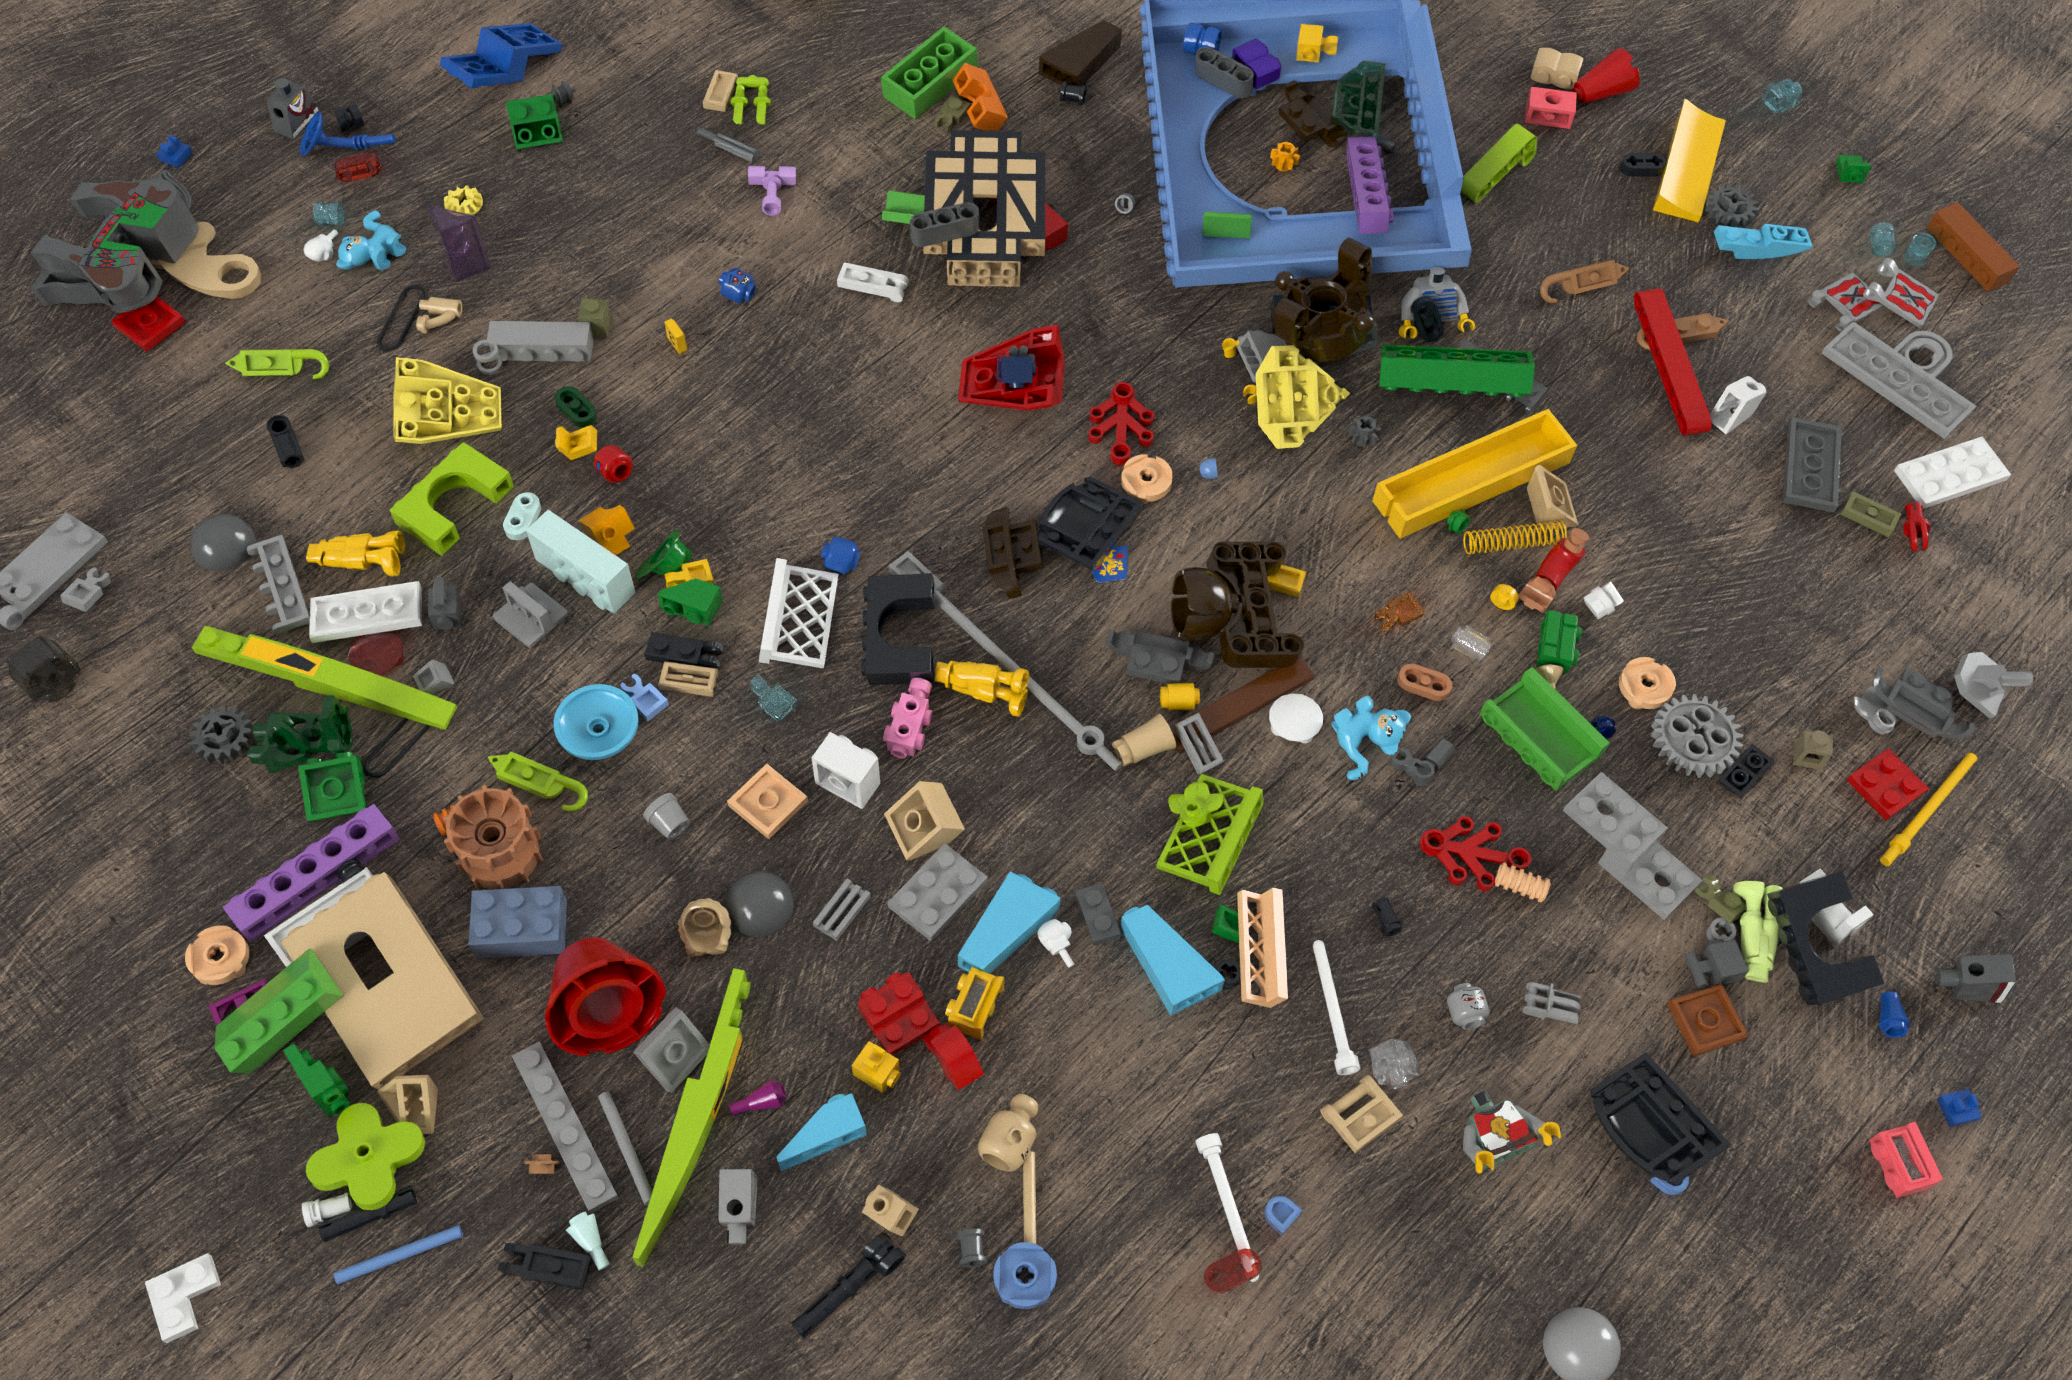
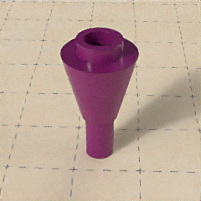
(765, 1097)

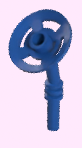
(316, 137)

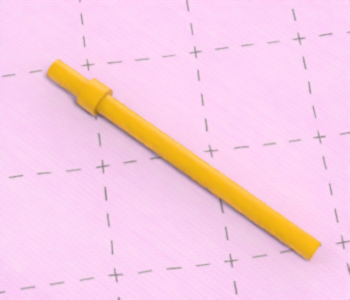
(1901, 842)

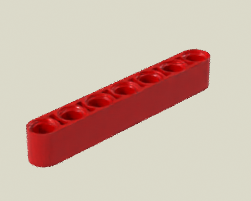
(1672, 362)

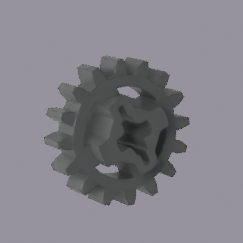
(1731, 206)
(222, 735)

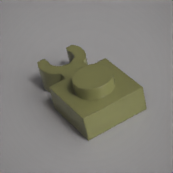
(952, 111)

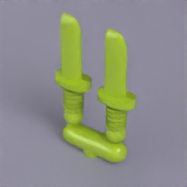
(761, 101)

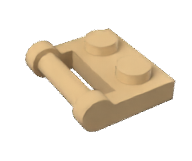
(1366, 1122)

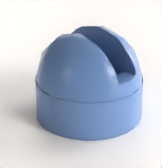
(1209, 469)

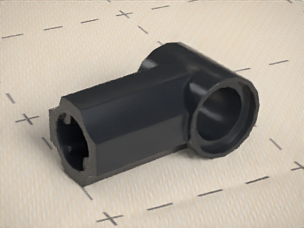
(285, 441)

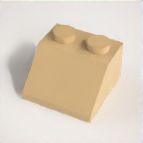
(924, 820)

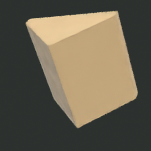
(1550, 499)

